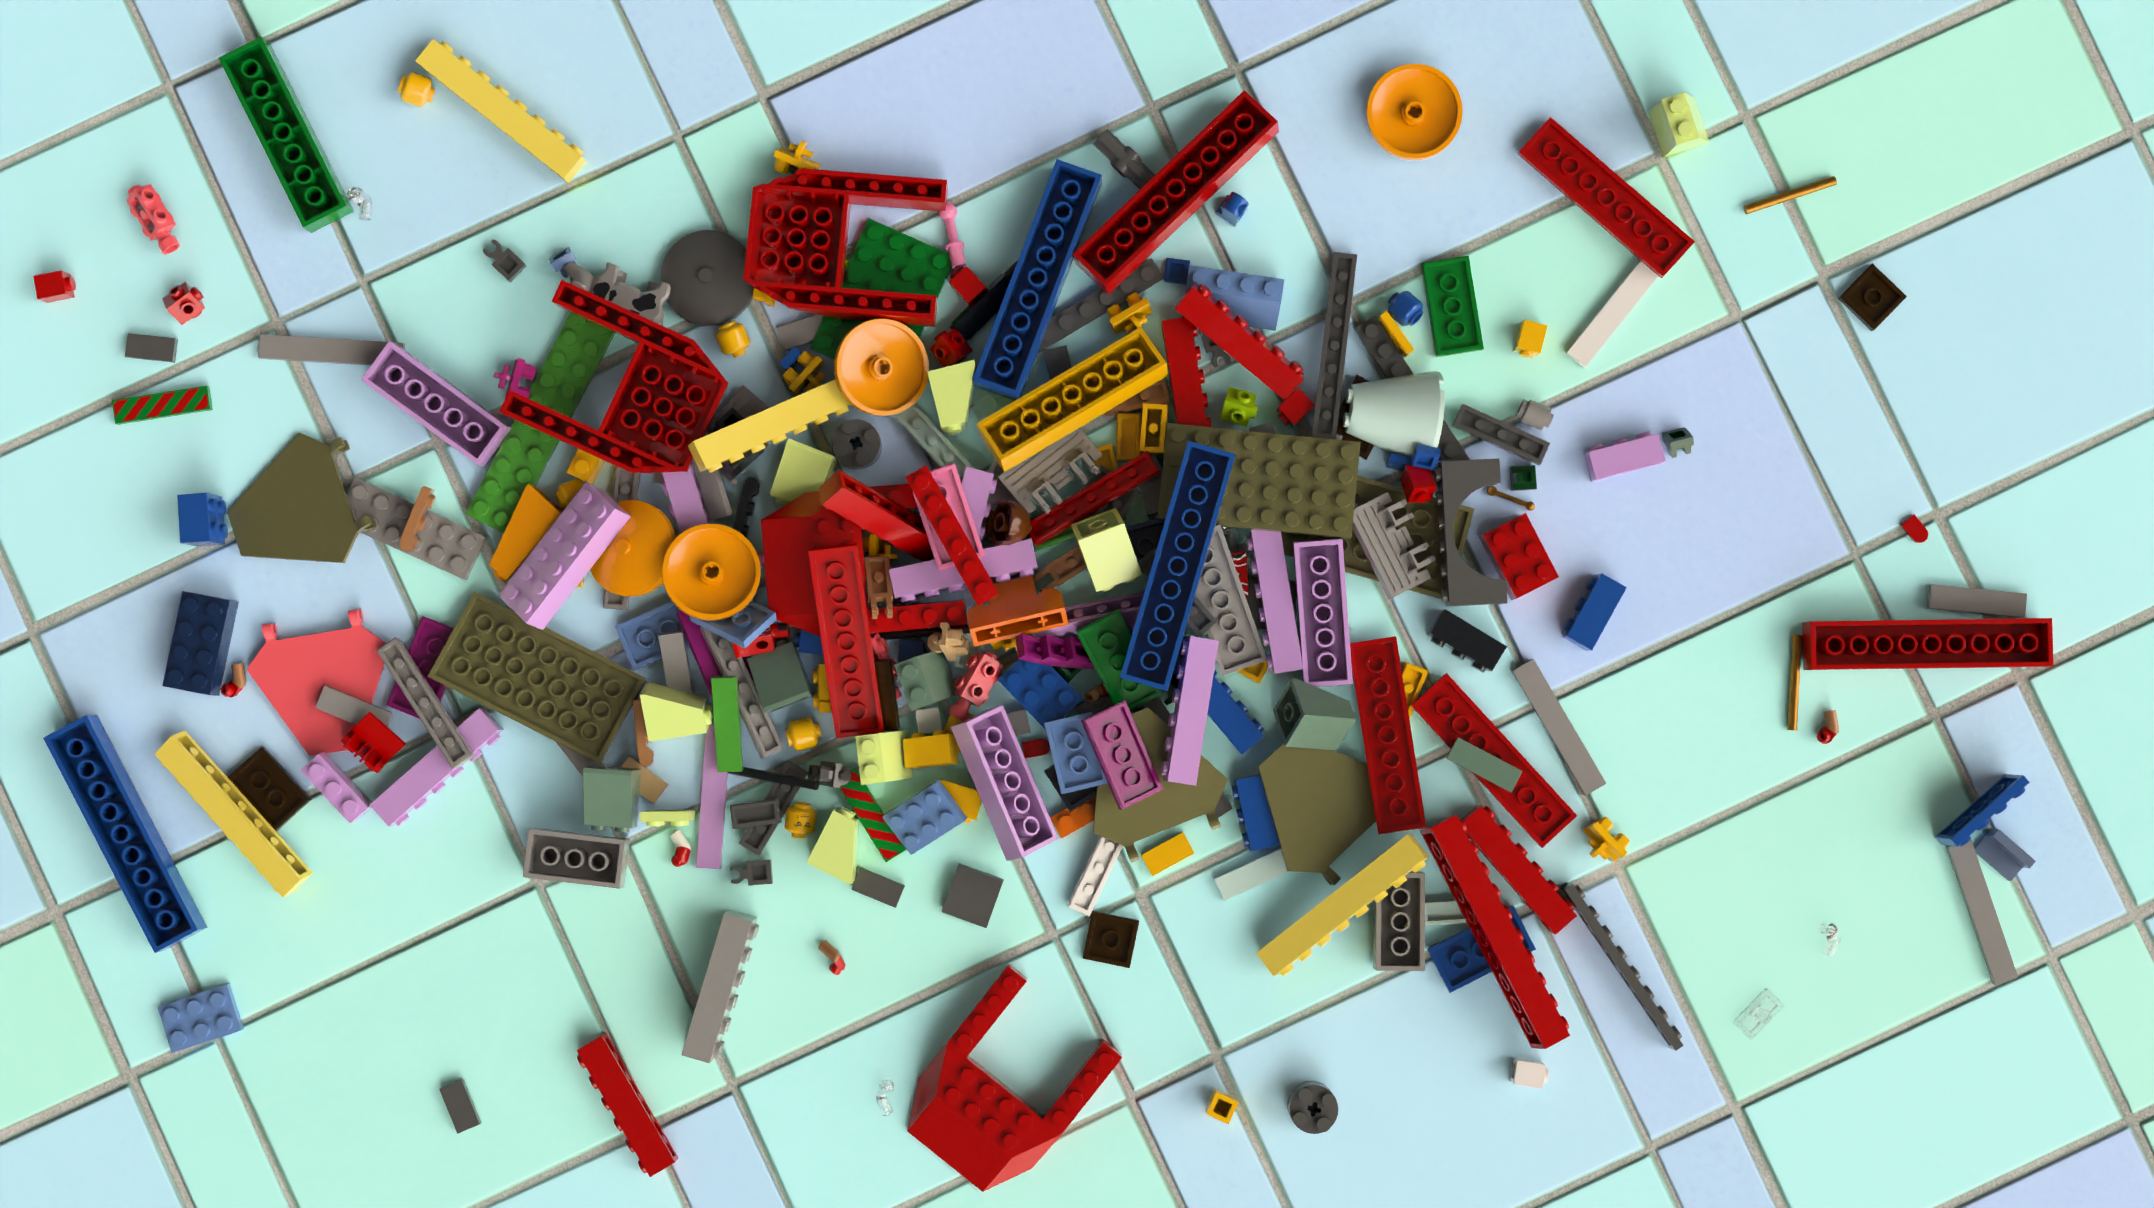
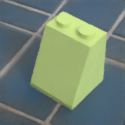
(1678, 124)
(953, 395)
(801, 471)
(1106, 550)
(674, 712)
(882, 757)
(838, 846)

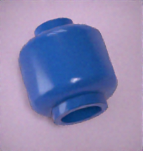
(1405, 308)

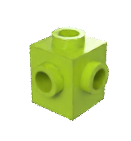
(1239, 407)

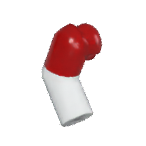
(682, 850)

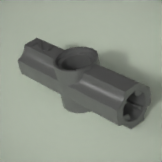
(1123, 159)

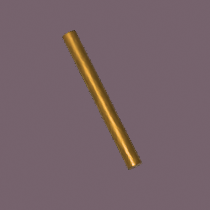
(1789, 195)
(1794, 682)

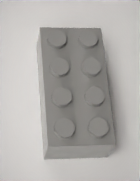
(576, 858)
(1400, 927)

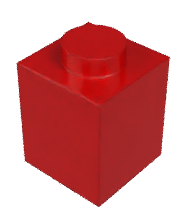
(966, 284)
(54, 286)
(1294, 408)
(1417, 484)

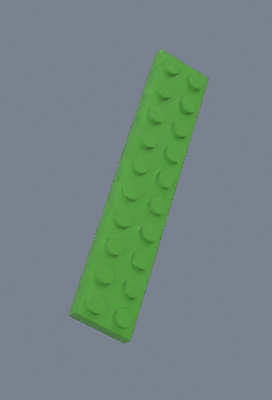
(525, 449)

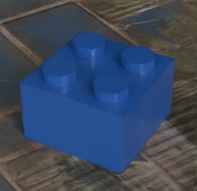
(202, 519)

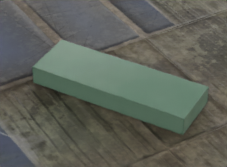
(1484, 764)

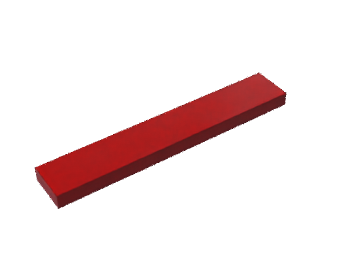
(1093, 497)

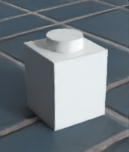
(1529, 1073)

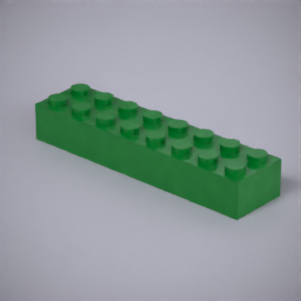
(286, 134)

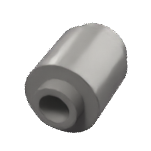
(1534, 414)

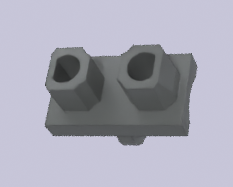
(830, 774)

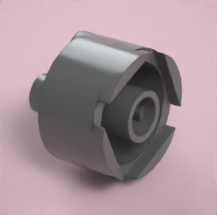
(852, 431)
(1320, 1119)

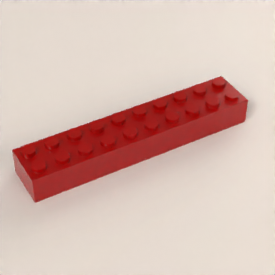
(1176, 192)
(1927, 644)
(1495, 932)

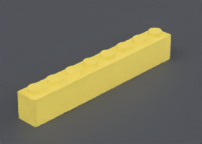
(500, 110)
(768, 426)
(233, 813)
(1342, 905)

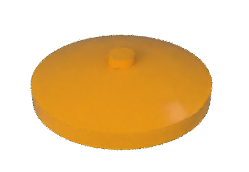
(1414, 112)
(881, 367)
(636, 555)
(711, 572)

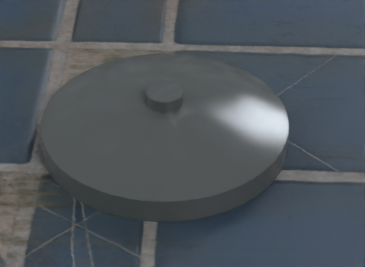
(707, 278)

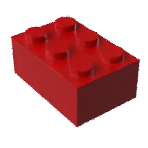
(1518, 556)

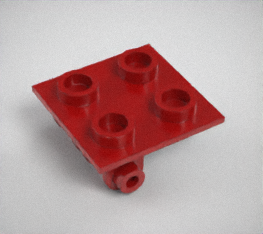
(372, 742)

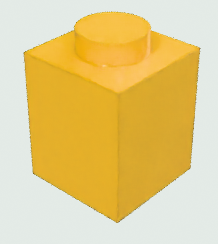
(1530, 338)
(1221, 1106)

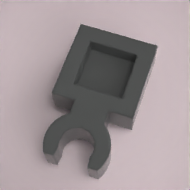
(506, 262)
(1209, 346)
(757, 872)

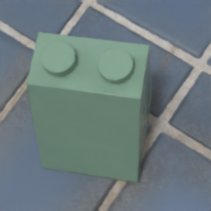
(780, 677)
(926, 679)
(1312, 717)
(611, 797)

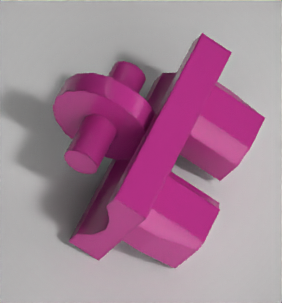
(519, 370)

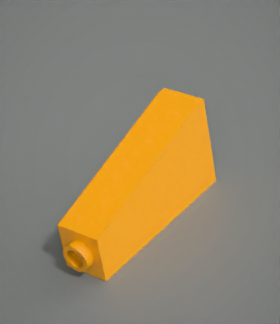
(526, 528)

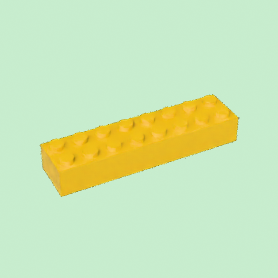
(1072, 399)

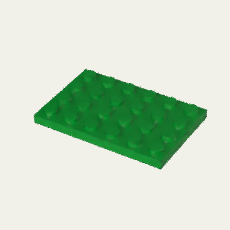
(889, 263)

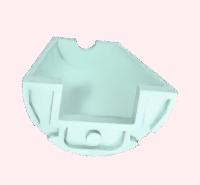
(1397, 412)

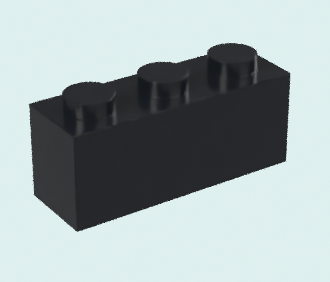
(1466, 641)

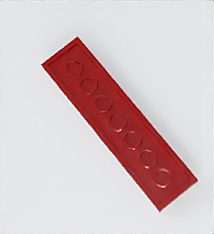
(1606, 197)
(846, 640)
(1387, 735)
(1533, 800)

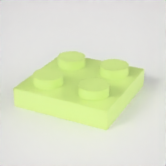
(658, 817)

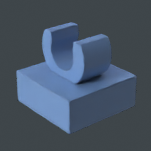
(561, 259)

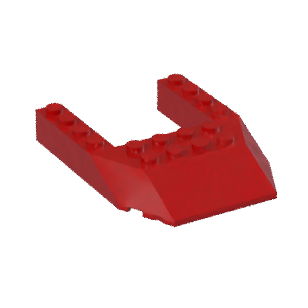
(802, 239)
(659, 402)
(809, 525)
(979, 1120)

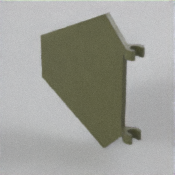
(298, 507)
(1316, 805)
(1164, 809)

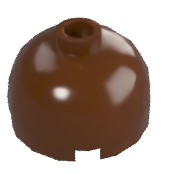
(1008, 523)

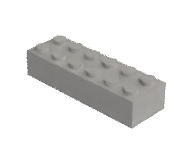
(719, 986)

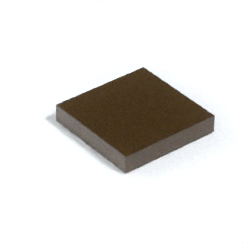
(1872, 297)
(1111, 939)

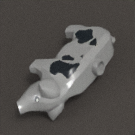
(612, 287)

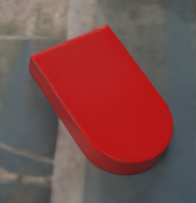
(1915, 529)
(1035, 747)

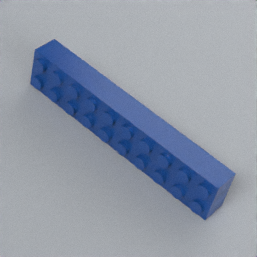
(1037, 280)
(1177, 565)
(125, 833)

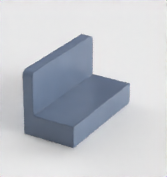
(2003, 854)

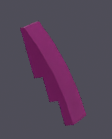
(1053, 651)

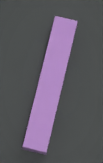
(711, 807)

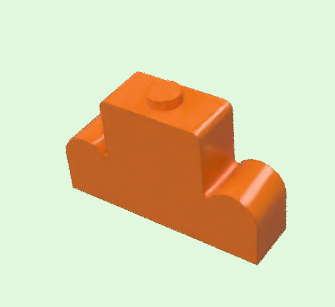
(1016, 611)

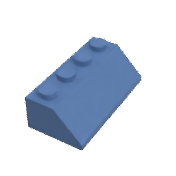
(1249, 295)

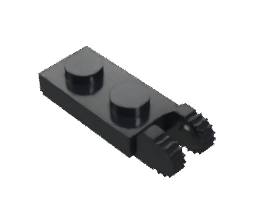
(745, 505)

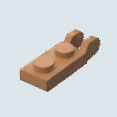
(1154, 394)
(416, 519)
(1062, 568)
(878, 584)
(645, 754)

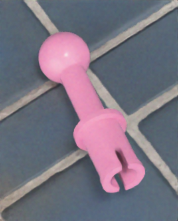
(954, 246)

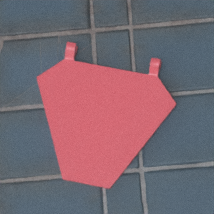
(299, 667)

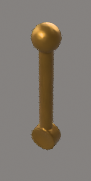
(1493, 491)

